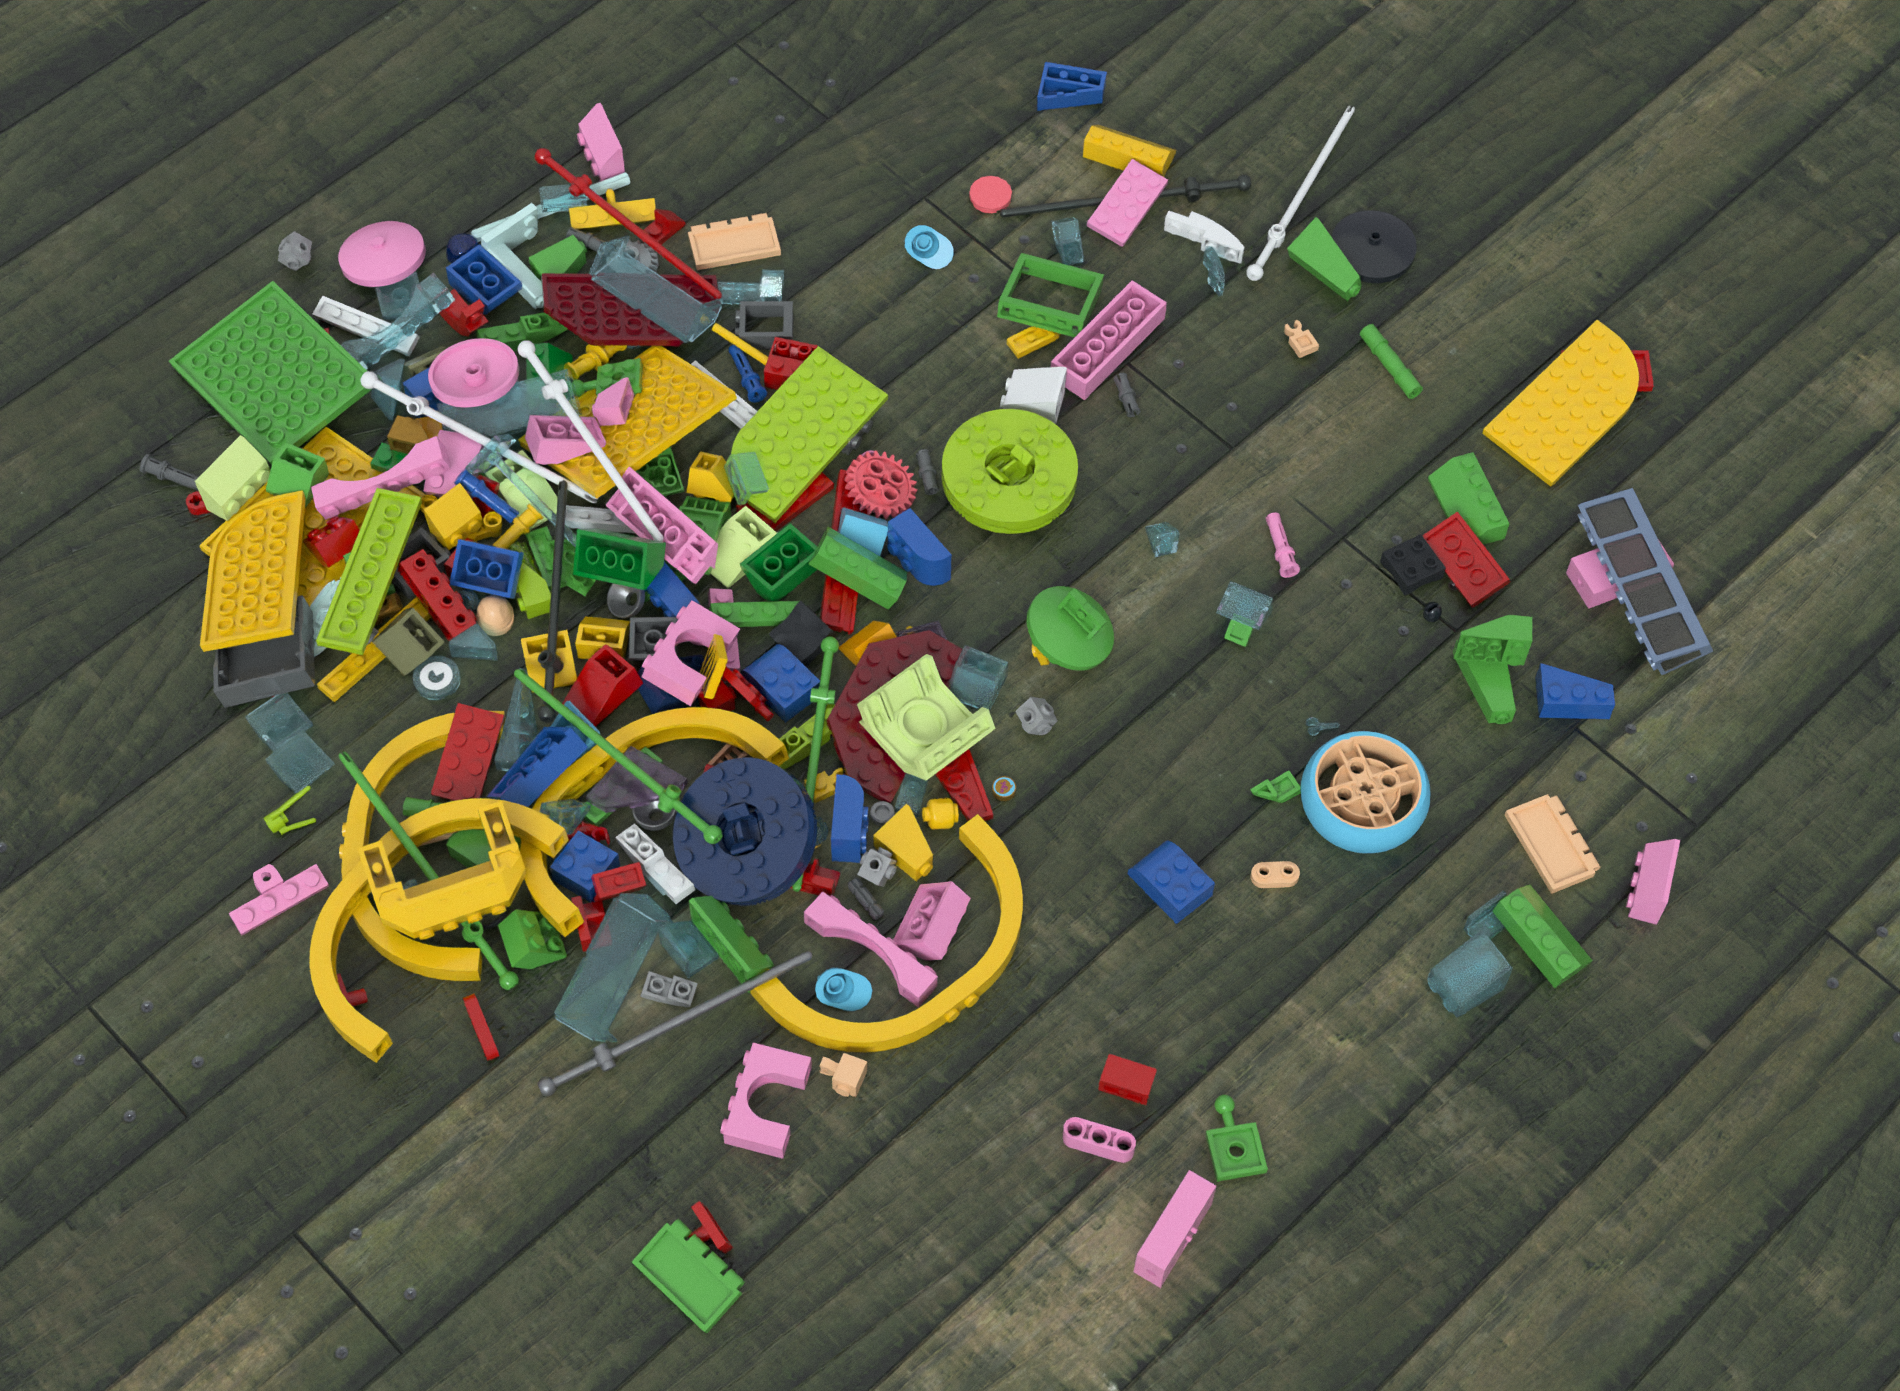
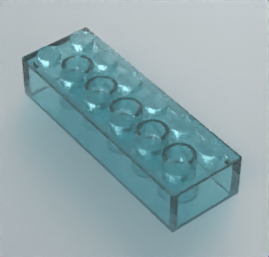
(512, 410)

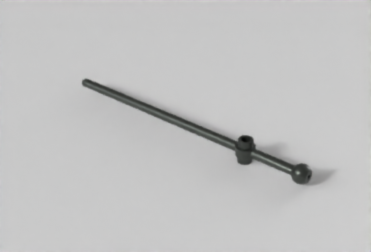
(1190, 189)
(548, 658)

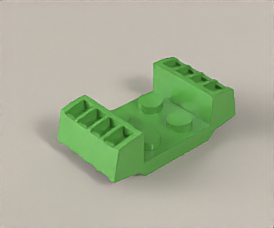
(708, 515)

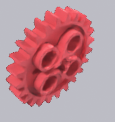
(878, 476)

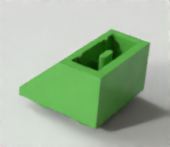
(296, 471)
(530, 940)

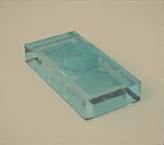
(739, 291)
(911, 793)

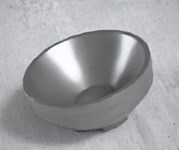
(619, 600)
(643, 813)

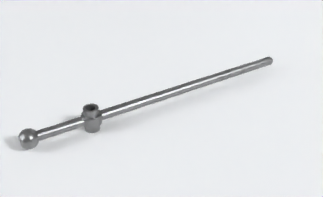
(605, 1057)

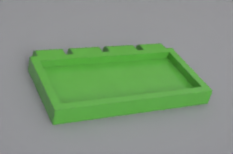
(687, 1276)

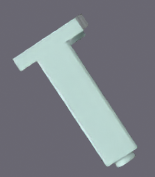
(508, 236)

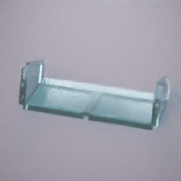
(651, 293)
(610, 965)

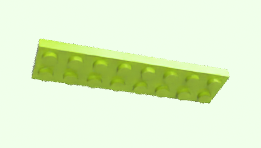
(369, 571)

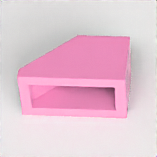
(614, 403)

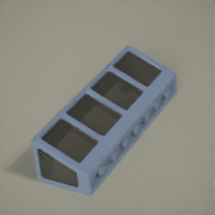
(1644, 580)

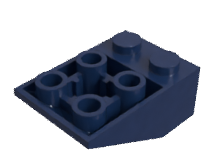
(660, 700)

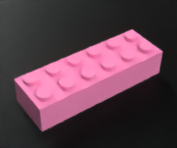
(1110, 338)

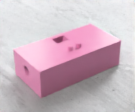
(1591, 580)
(1174, 1229)

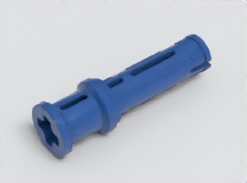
(751, 387)
(478, 489)

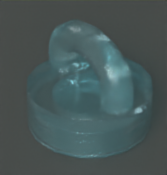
(470, 599)

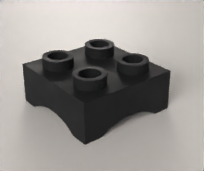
(1413, 564)
(802, 633)

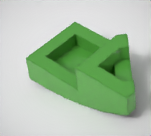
(1279, 789)

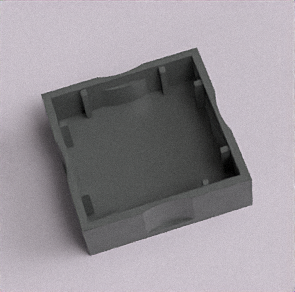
(267, 666)

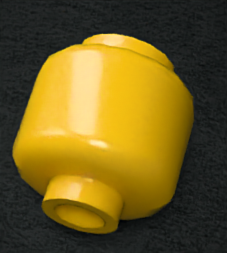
(940, 813)

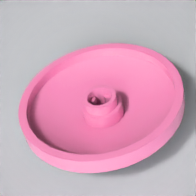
(382, 254)
(473, 372)

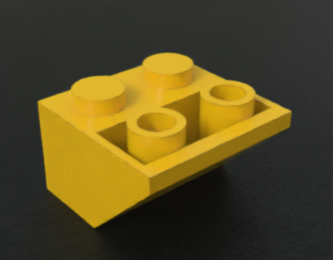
(709, 478)
(596, 632)
(535, 645)

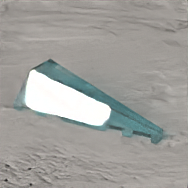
(518, 728)

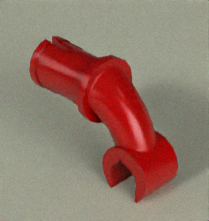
(593, 831)

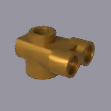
(390, 607)

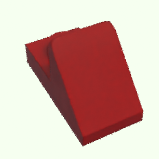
(664, 226)

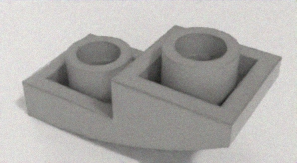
(668, 990)

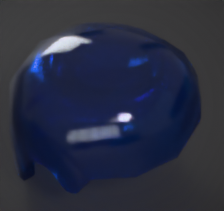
(459, 246)

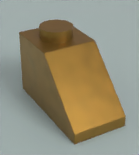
(405, 434)

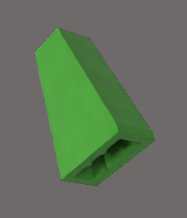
(1323, 258)
(1491, 688)

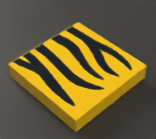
(714, 666)

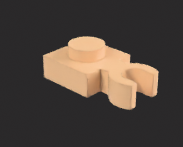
(1301, 341)

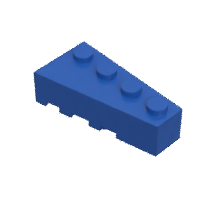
(539, 765)

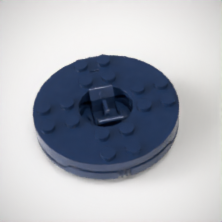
(764, 832)

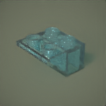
(978, 678)

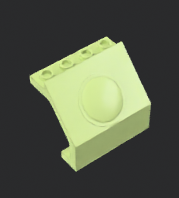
(922, 720)

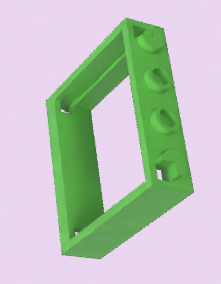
(1043, 316)

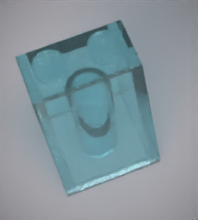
(1470, 975)

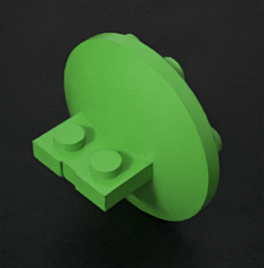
(1070, 628)

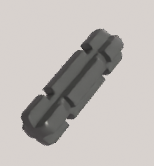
(866, 899)

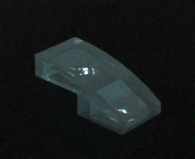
(1216, 272)

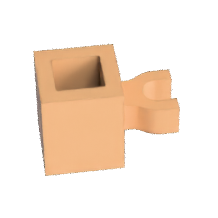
(846, 1074)

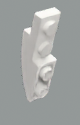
(1207, 232)
(654, 864)

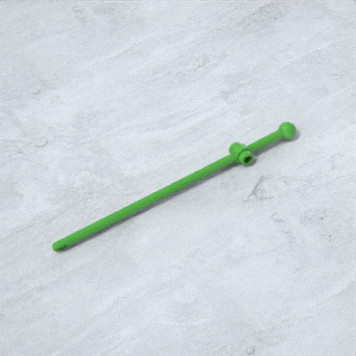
(822, 697)
(668, 798)
(471, 932)

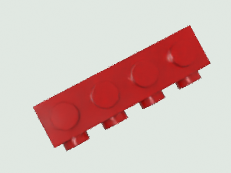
(436, 594)

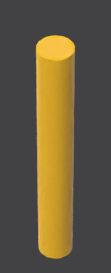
(740, 343)

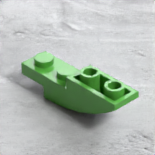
(531, 328)

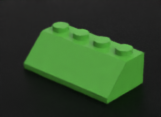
(1464, 488)
(859, 568)
(1541, 935)
(728, 938)

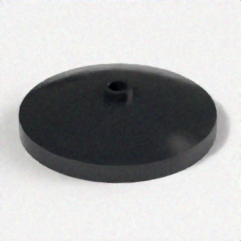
(1376, 245)

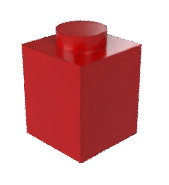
(722, 700)

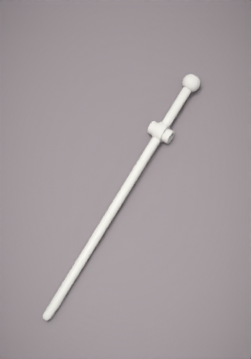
(1276, 233)
(555, 389)
(420, 405)

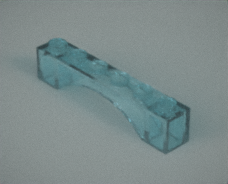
(428, 300)

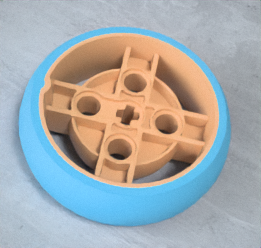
(1371, 756)

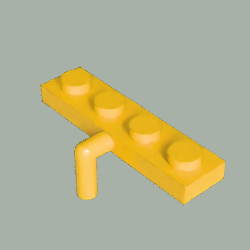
(594, 216)

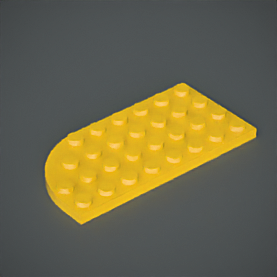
(1569, 405)
(255, 574)

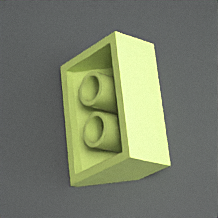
(233, 478)

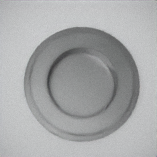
(881, 813)

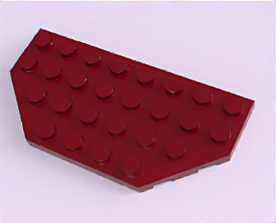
(603, 317)
(880, 663)

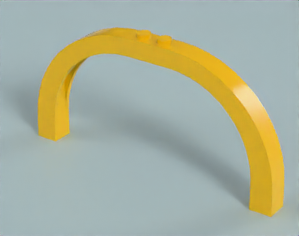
(592, 766)
(354, 888)
(416, 957)
(946, 1005)

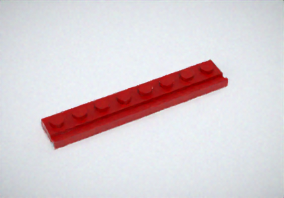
(839, 600)

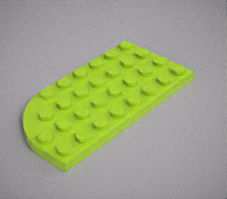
(806, 428)

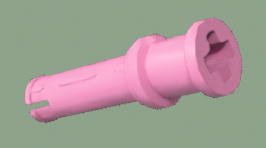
(1284, 553)

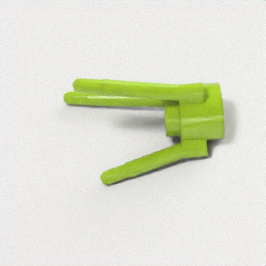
(276, 820)

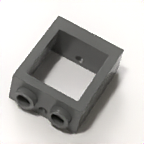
(764, 340)
(413, 543)

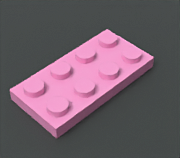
(1127, 203)

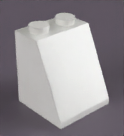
(1036, 391)

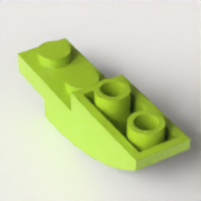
(799, 740)

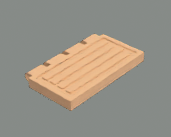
(735, 242)
(1550, 842)

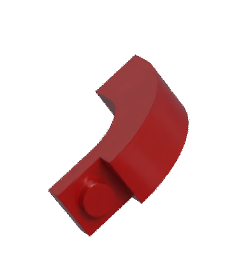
(464, 317)

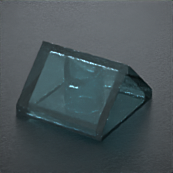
(392, 376)
(1245, 605)
(686, 946)

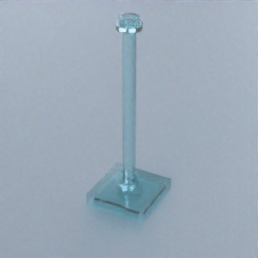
(491, 456)

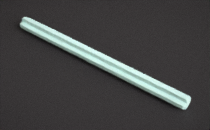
(600, 188)

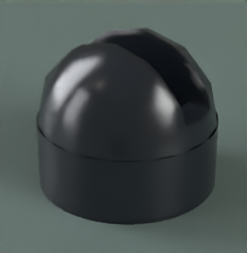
(1435, 614)

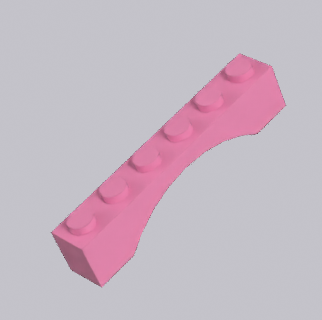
(421, 463)
(833, 920)

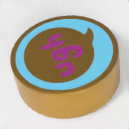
(1004, 788)

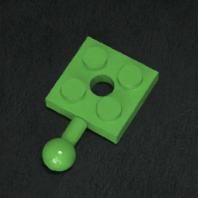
(610, 374)
(1242, 1136)

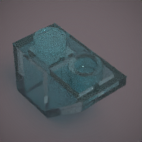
(1068, 240)

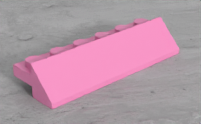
(686, 543)

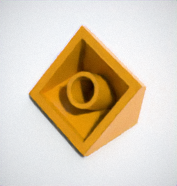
(873, 632)

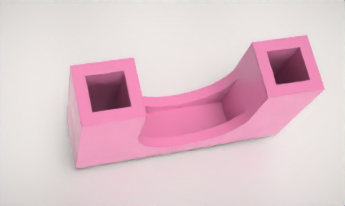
(667, 670)
(762, 1067)

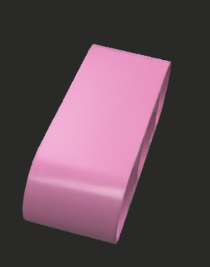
(1107, 1149)

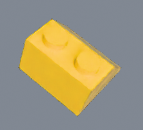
(453, 517)

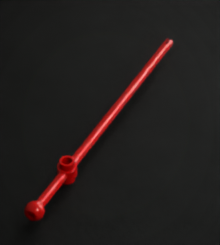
(580, 186)

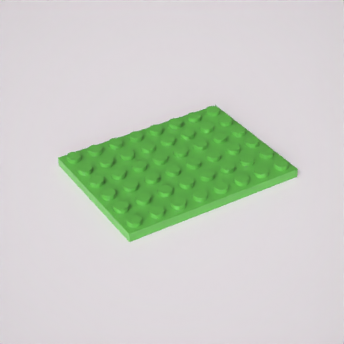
(272, 372)

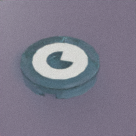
(436, 678)

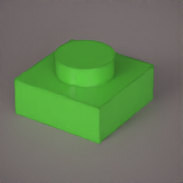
(1238, 633)

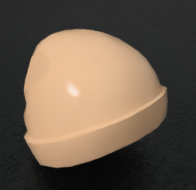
(495, 615)

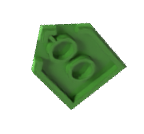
(577, 583)

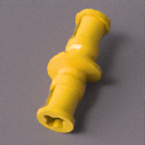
(594, 357)

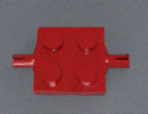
(748, 691)

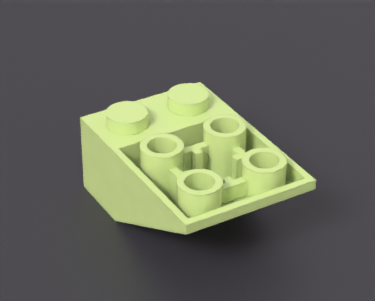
(514, 497)
(736, 542)

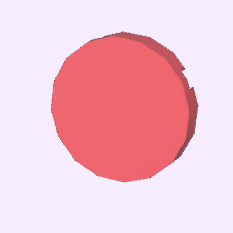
(990, 194)

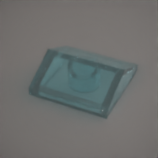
(397, 296)
(278, 721)
(299, 762)

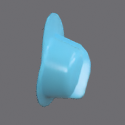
(929, 247)
(843, 989)

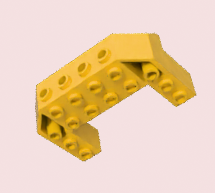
(453, 897)

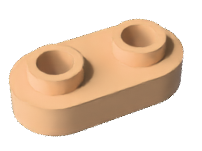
(1275, 874)

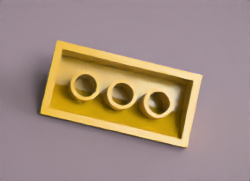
(1118, 149)

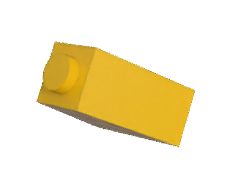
(906, 843)

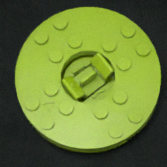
(1009, 471)

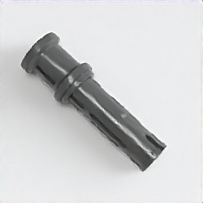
(165, 470)

